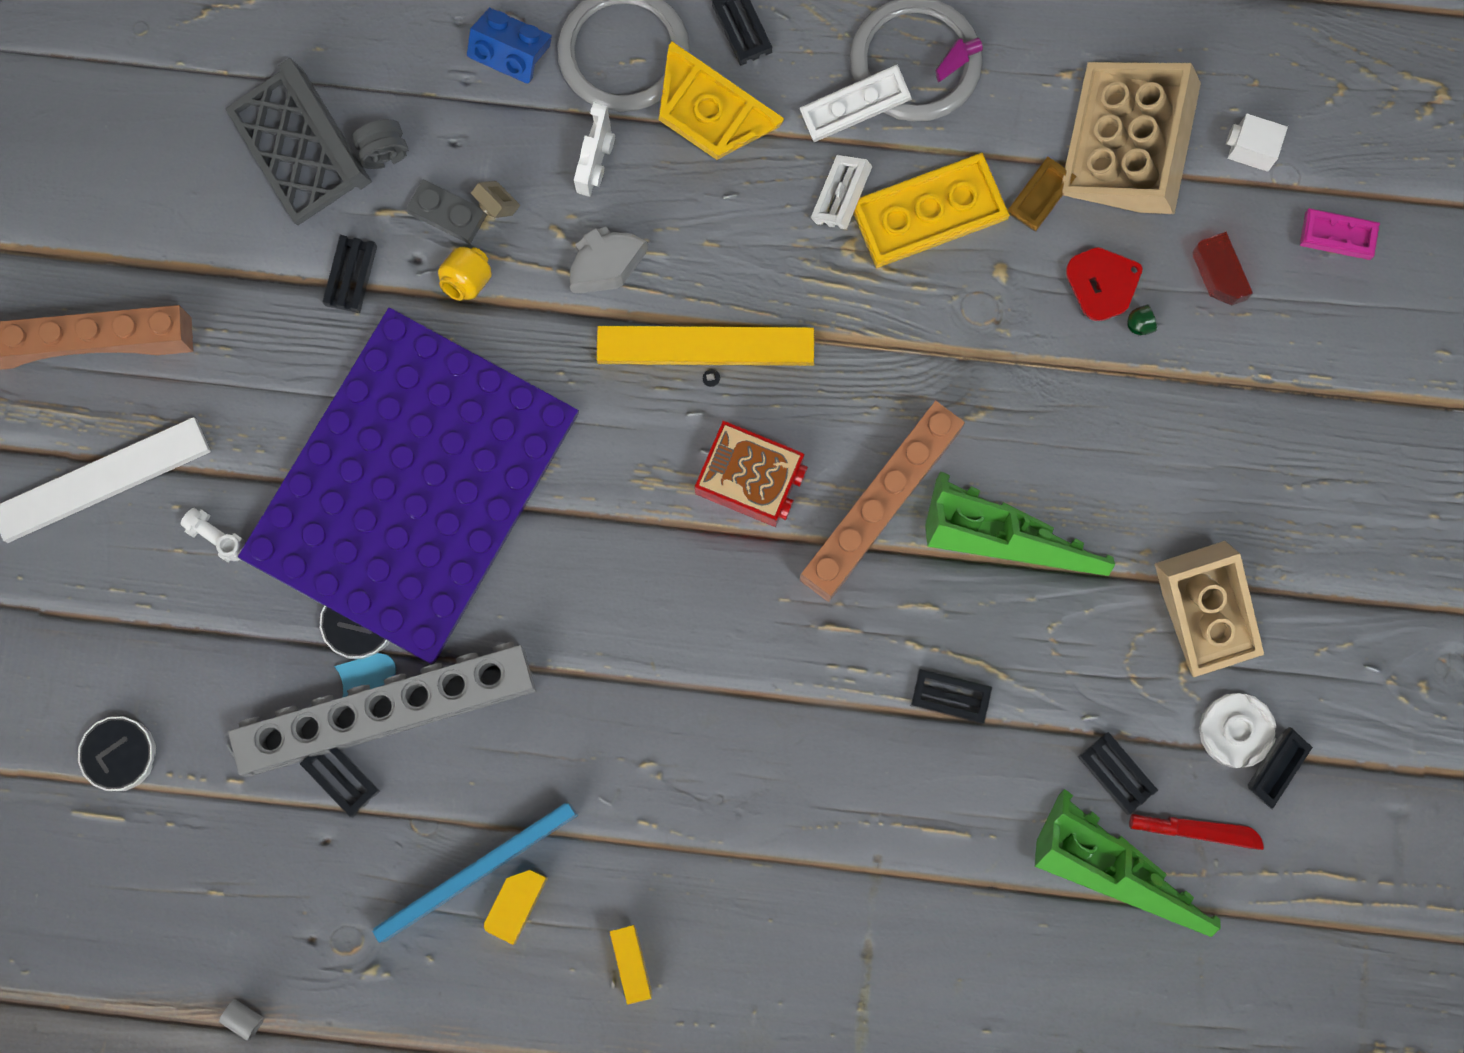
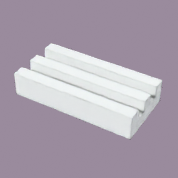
(847, 192)

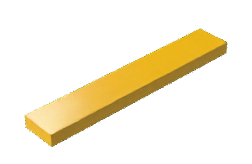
(705, 345)

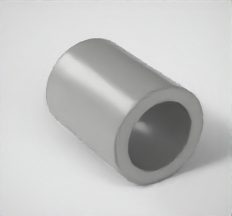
(241, 1020)

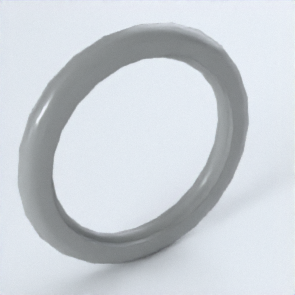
(939, 10)
(585, 89)

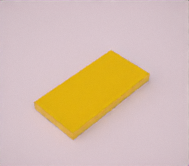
(930, 210)

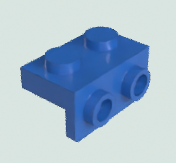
(507, 44)

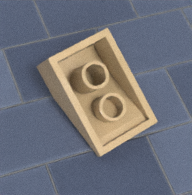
(1210, 607)

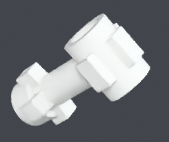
(227, 545)

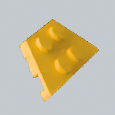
(710, 107)

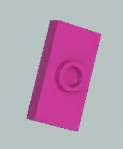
(1339, 234)

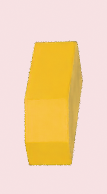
(514, 905)
(631, 964)

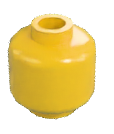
(464, 273)

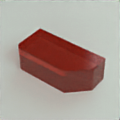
(1221, 269)

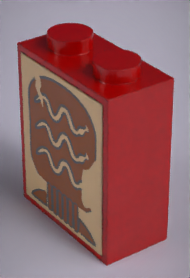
(751, 474)

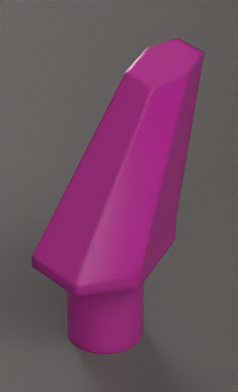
(957, 57)

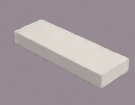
(855, 103)

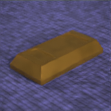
(1040, 194)

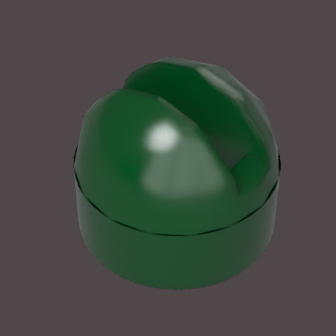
(1142, 321)

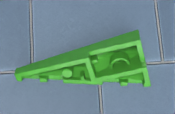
(972, 525)
(1088, 855)

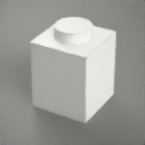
(1256, 142)

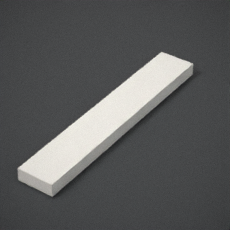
(102, 479)

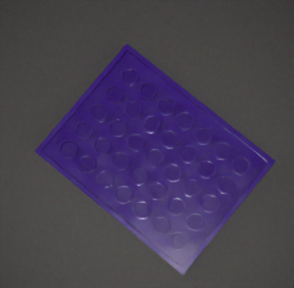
(409, 486)

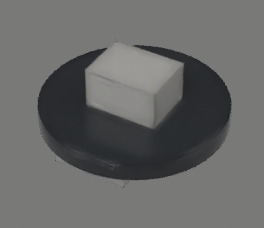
(711, 377)

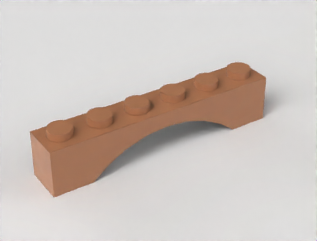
(123, 331)
(881, 501)

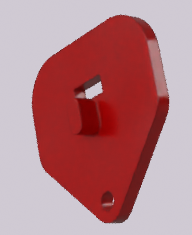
(1112, 277)

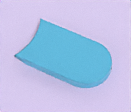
(366, 672)

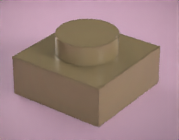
(495, 199)

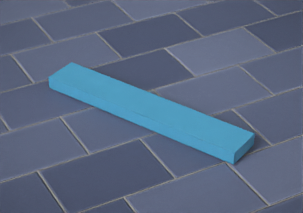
(474, 872)

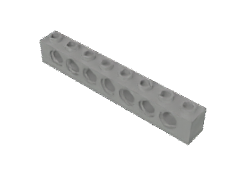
(250, 738)

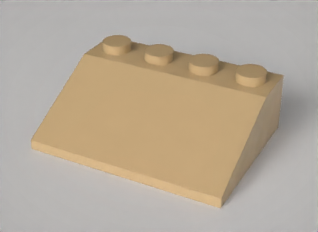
(1132, 135)

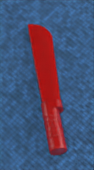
(1208, 831)

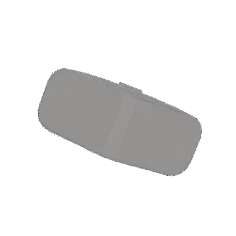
(605, 260)

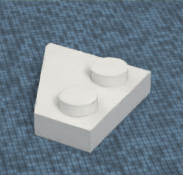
(599, 142)

